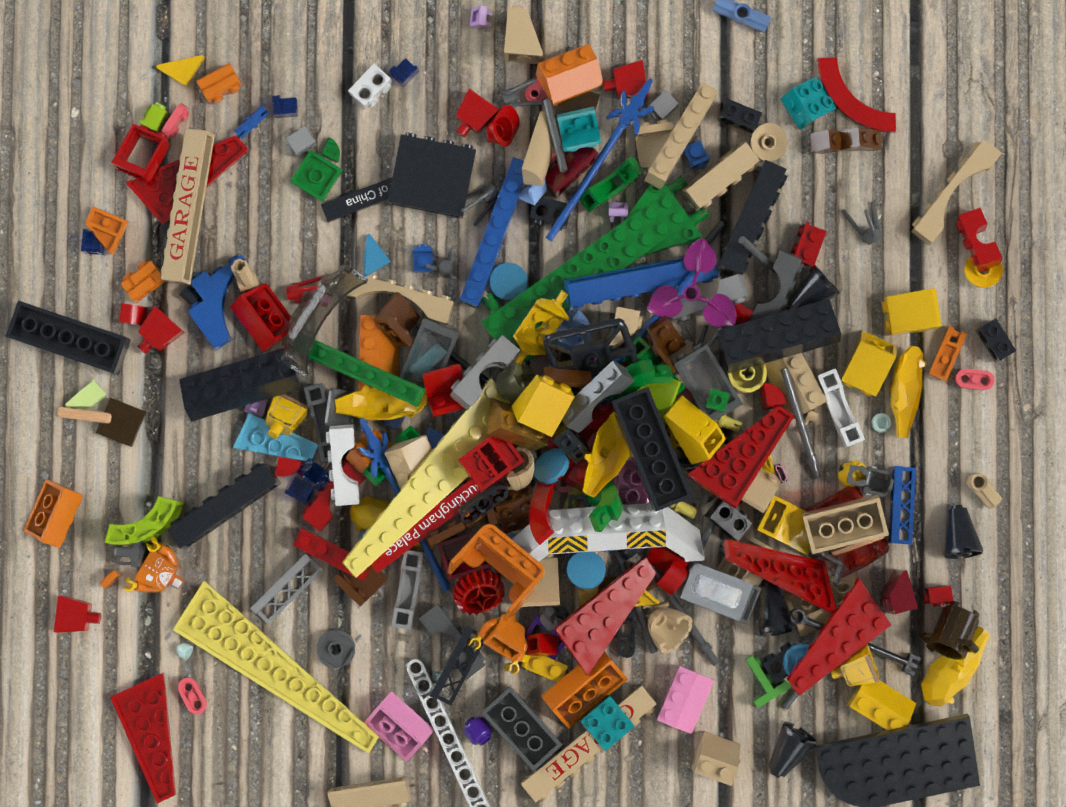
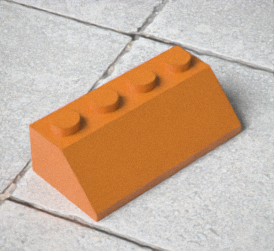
(377, 347)
(580, 693)

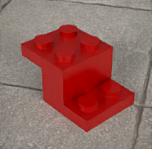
(490, 461)

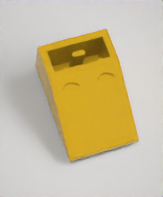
(694, 430)
(785, 524)

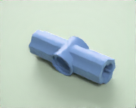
(753, 19)

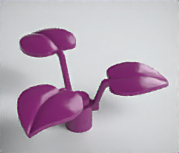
(667, 303)

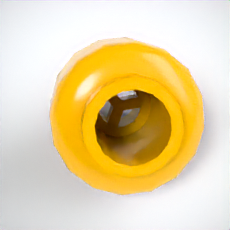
(844, 469)

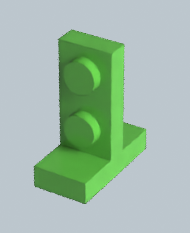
(766, 682)

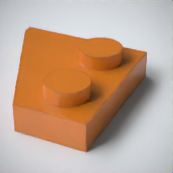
(106, 228)

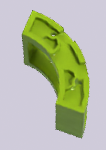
(152, 525)

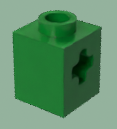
(717, 400)

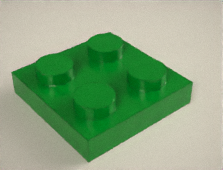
(316, 176)

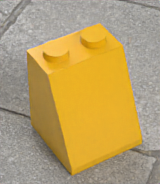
(911, 312)
(869, 363)
(543, 404)

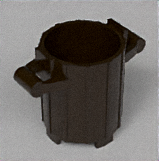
(953, 632)

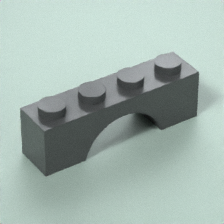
(786, 267)
(609, 381)
(317, 403)
(438, 621)

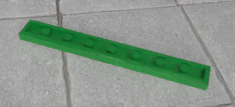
(366, 373)

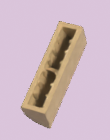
(538, 153)

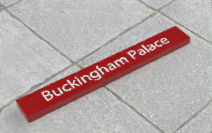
(429, 523)

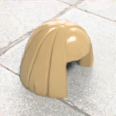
(521, 475)
(669, 628)

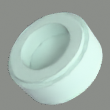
(881, 422)

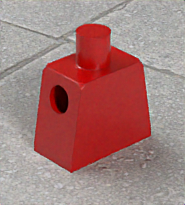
(627, 78)
(474, 113)
(158, 331)
(74, 615)

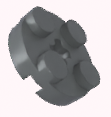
(552, 616)
(338, 659)

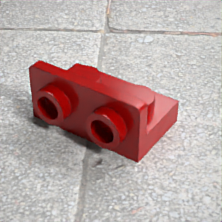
(809, 243)

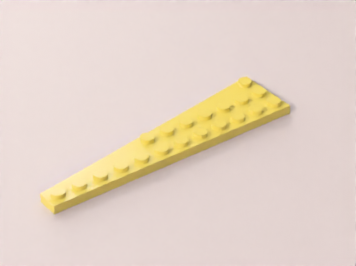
(428, 484)
(235, 640)

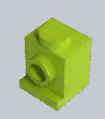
(155, 117)

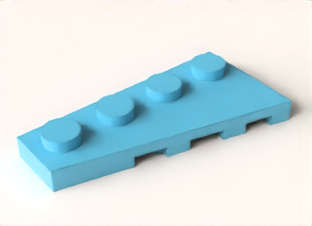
(255, 438)

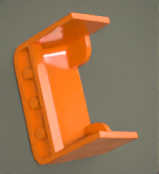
(507, 558)

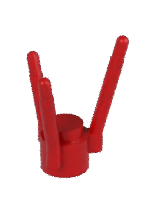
(296, 291)

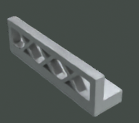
(281, 583)

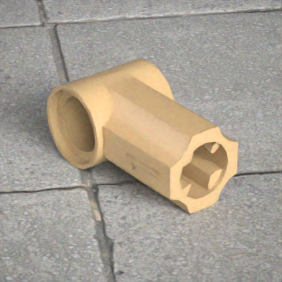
(244, 276)
(984, 491)

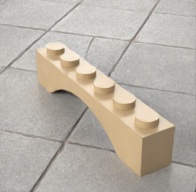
(681, 135)
(932, 222)
(435, 308)

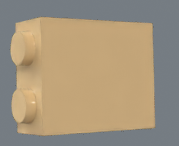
(521, 38)
(548, 588)
(717, 758)

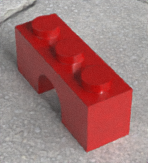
(982, 254)

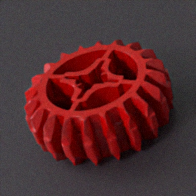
(478, 592)

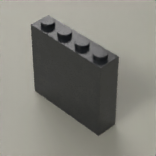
(432, 175)

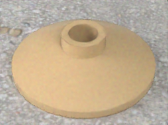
(777, 141)

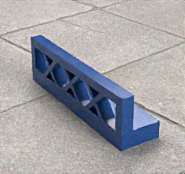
(895, 505)

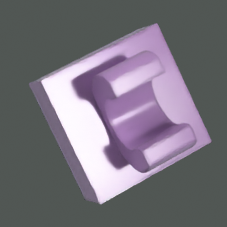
(478, 17)
(618, 209)
(257, 408)

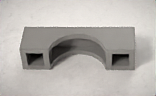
(732, 287)
(499, 355)
(408, 590)

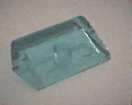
(428, 360)

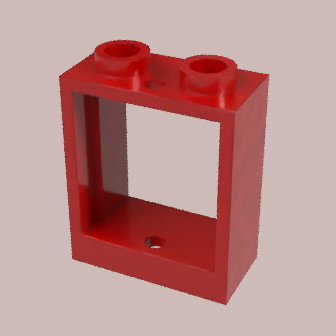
(120, 159)

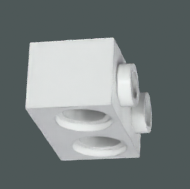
(366, 83)

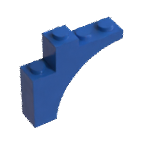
(210, 312)

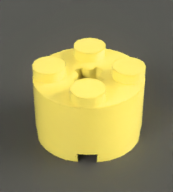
(751, 383)

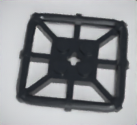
(597, 349)

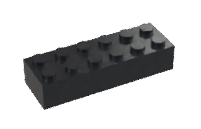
(753, 215)
(779, 336)
(68, 337)
(237, 385)
(650, 449)
(224, 506)

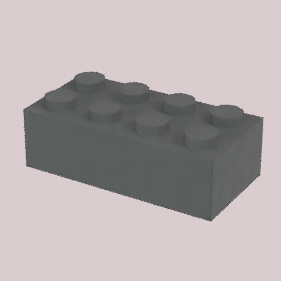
(522, 728)

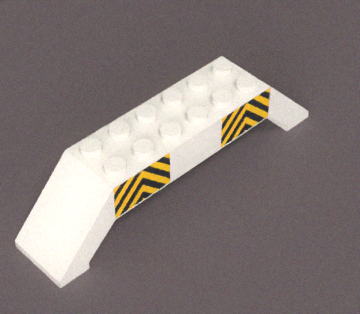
(634, 529)

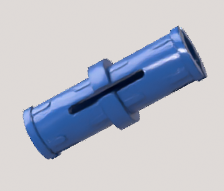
(251, 122)

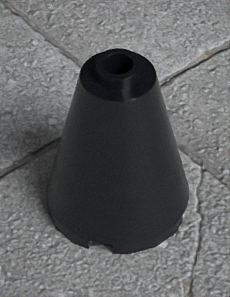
(812, 289)
(961, 535)
(773, 612)
(790, 749)

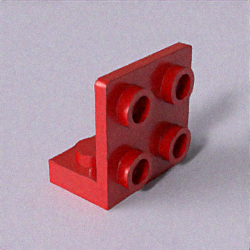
(438, 389)

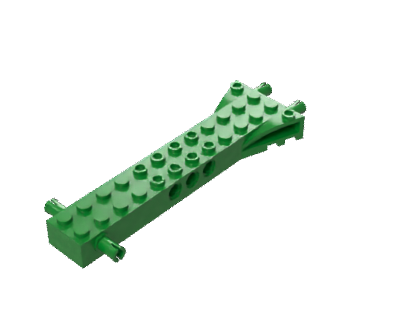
(650, 227)

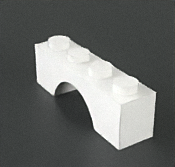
(842, 417)
(345, 489)

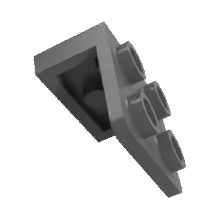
(335, 419)

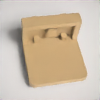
(651, 141)

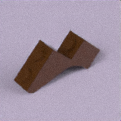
(848, 140)

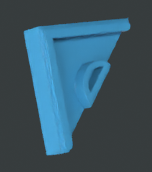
(373, 257)

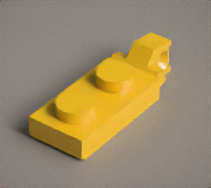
(544, 666)

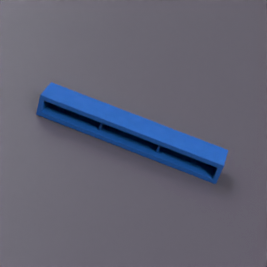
(494, 235)
(629, 282)

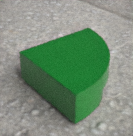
(331, 150)

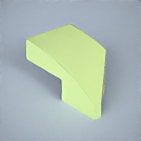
(87, 397)

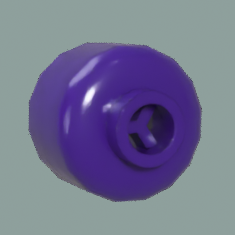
(477, 730)

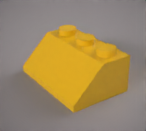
(882, 705)

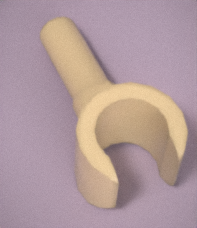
(811, 416)
(655, 607)

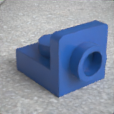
(696, 155)
(422, 255)

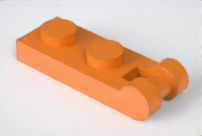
(947, 354)

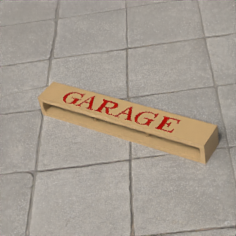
(187, 206)
(581, 750)

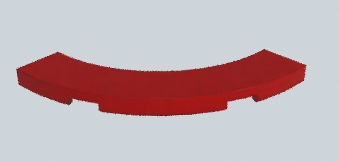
(848, 103)
(538, 512)

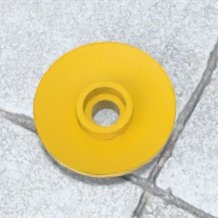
(980, 280)

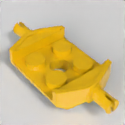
(531, 338)

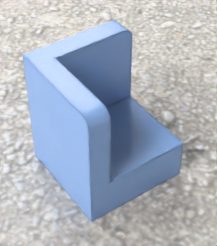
(533, 193)

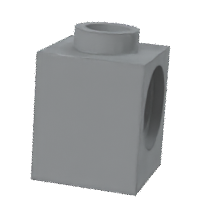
(664, 106)
(300, 142)

